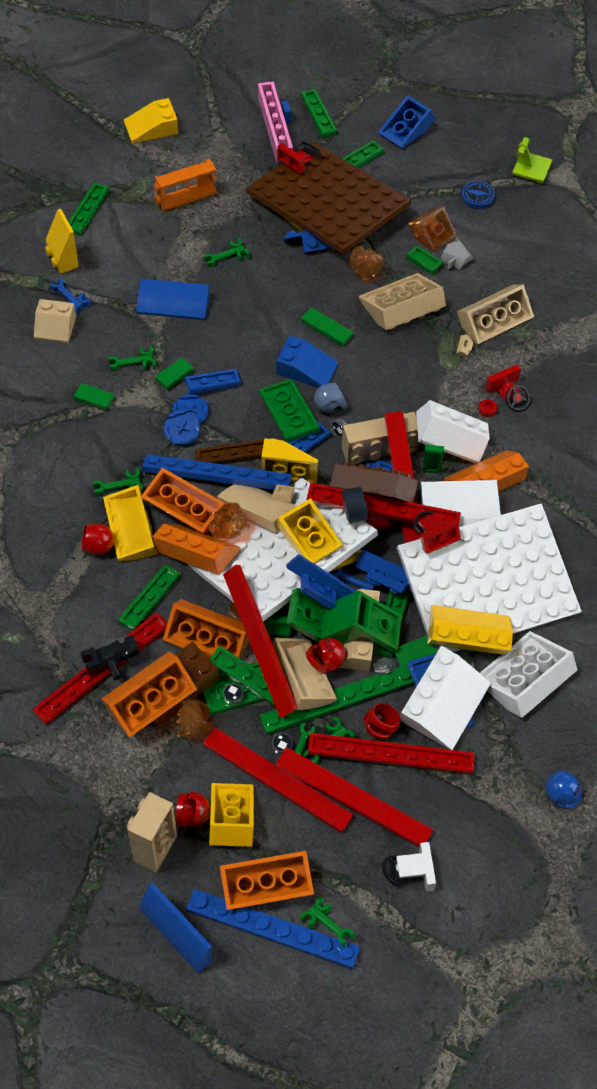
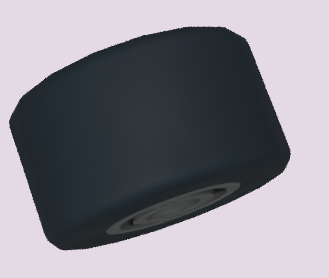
(354, 505)

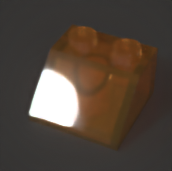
(433, 228)

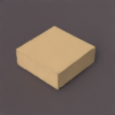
(283, 493)

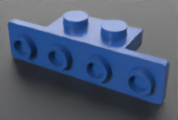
(309, 242)
(383, 572)
(318, 583)

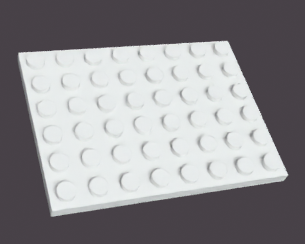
(266, 554)
(496, 568)

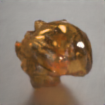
(366, 262)
(228, 521)
(193, 719)

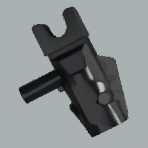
(109, 655)

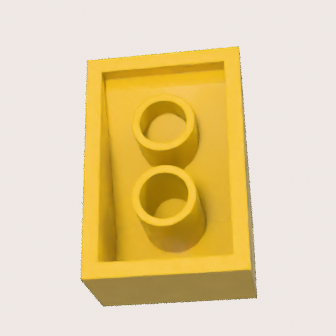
(152, 122)
(61, 244)
(285, 458)
(308, 532)
(231, 814)

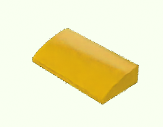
(130, 524)

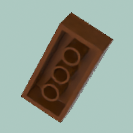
(375, 481)
(201, 672)

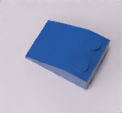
(407, 122)
(305, 363)

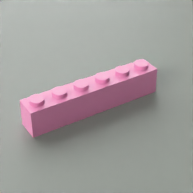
(273, 117)

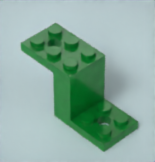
(350, 618)

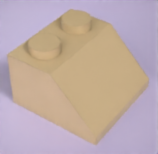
(54, 321)

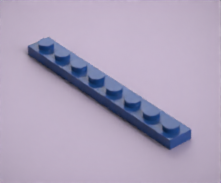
(216, 472)
(273, 929)

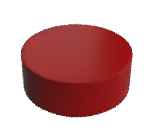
(487, 408)

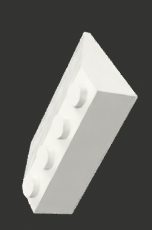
(474, 499)
(528, 673)
(445, 698)

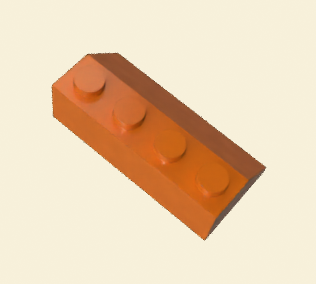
(504, 467)
(182, 500)
(194, 547)
(205, 628)
(149, 693)
(266, 880)

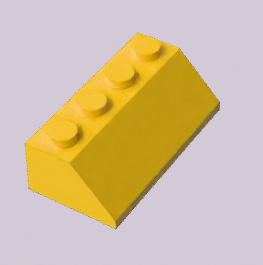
(470, 630)

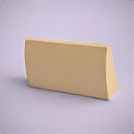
(257, 505)
(307, 684)

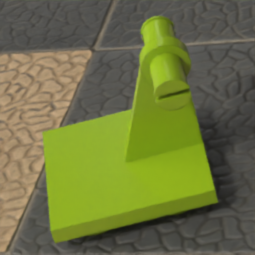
(530, 165)

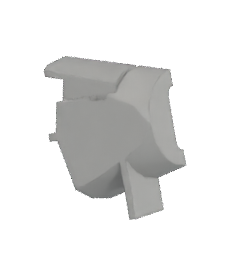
(455, 255)

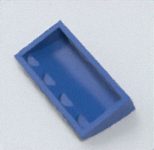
(173, 299)
(176, 928)

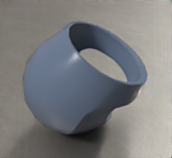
(329, 397)

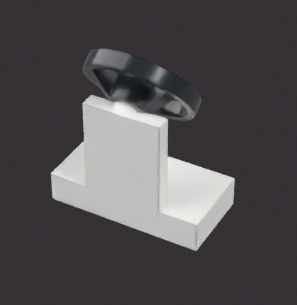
(412, 866)

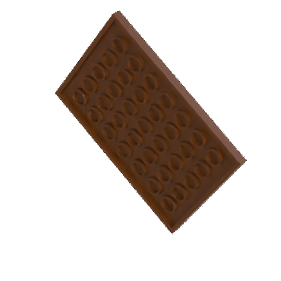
(330, 199)

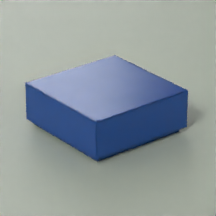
(286, 111)

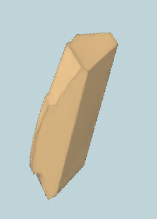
(465, 345)

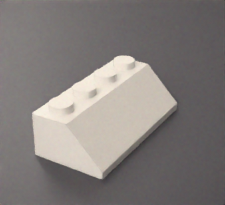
(455, 431)

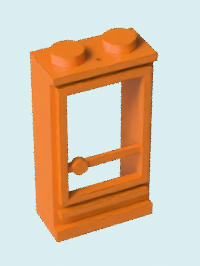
(204, 187)

